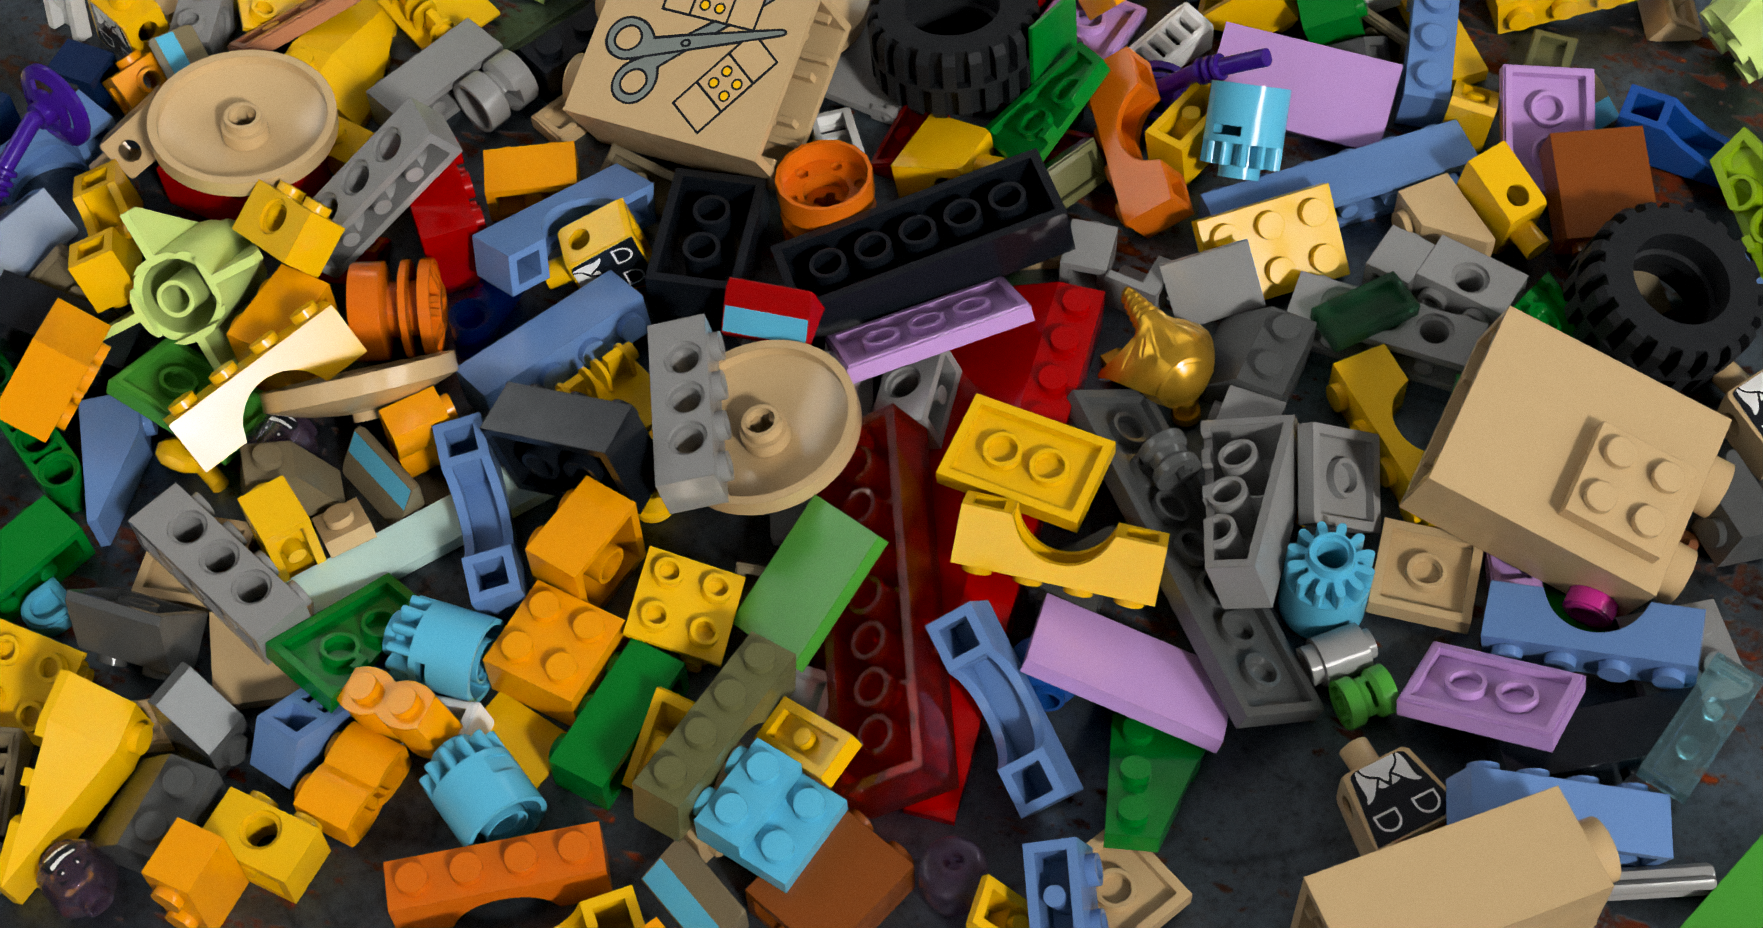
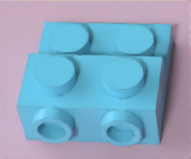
(767, 814)

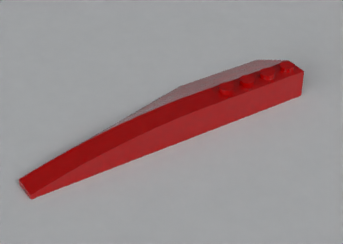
(1034, 371)

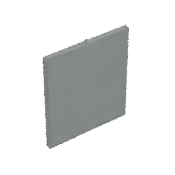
(1213, 283)

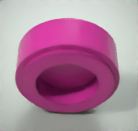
(1590, 606)

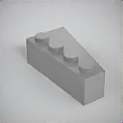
(1248, 505)

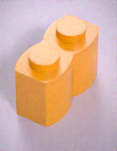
(410, 429)
(399, 710)
(352, 782)

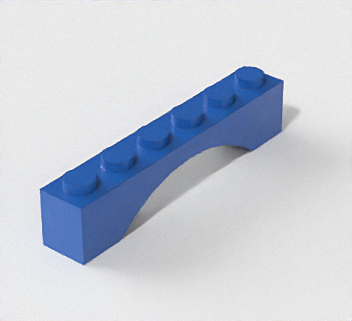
(1672, 134)

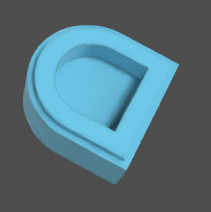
(46, 609)

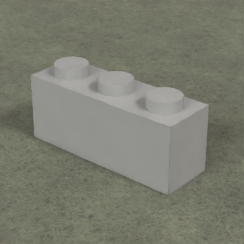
(434, 72)

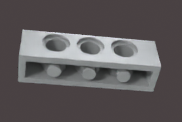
(386, 178)
(1407, 341)
(688, 414)
(176, 519)

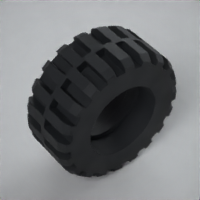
(951, 53)
(1691, 258)

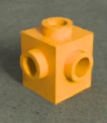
(128, 85)

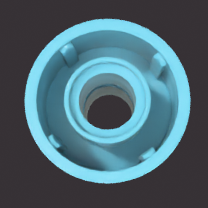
(1245, 129)
(1325, 581)
(441, 647)
(482, 790)

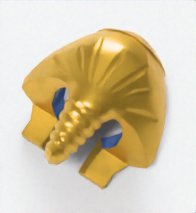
(1164, 360)

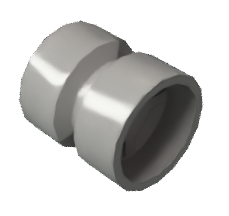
(501, 87)

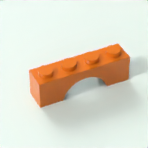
(1147, 191)
(547, 865)

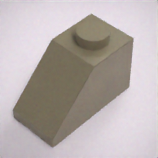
(310, 478)

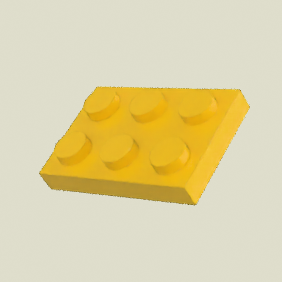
(1284, 236)
(1027, 459)

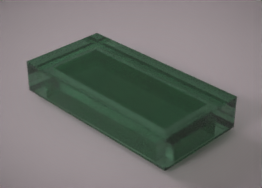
(1364, 311)

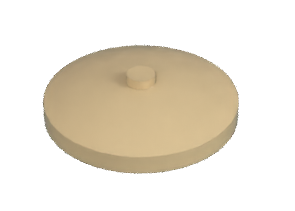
(242, 122)
(360, 390)
(789, 424)

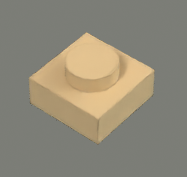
(343, 527)

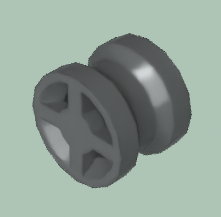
(1169, 459)

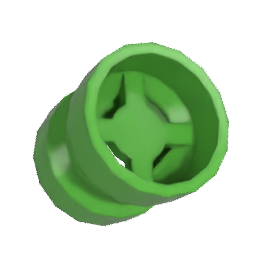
(1364, 696)

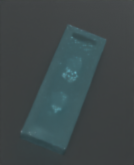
(1700, 728)

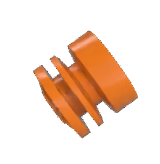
(822, 185)
(403, 309)

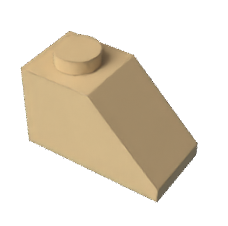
(1440, 209)

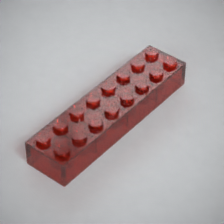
(879, 657)

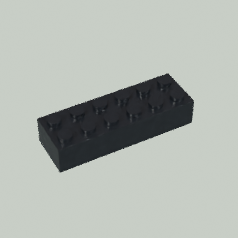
(929, 243)

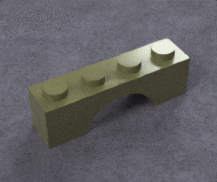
(700, 744)

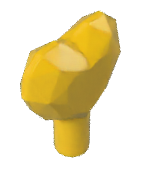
(176, 457)

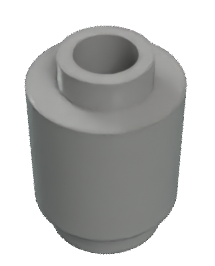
(1337, 654)

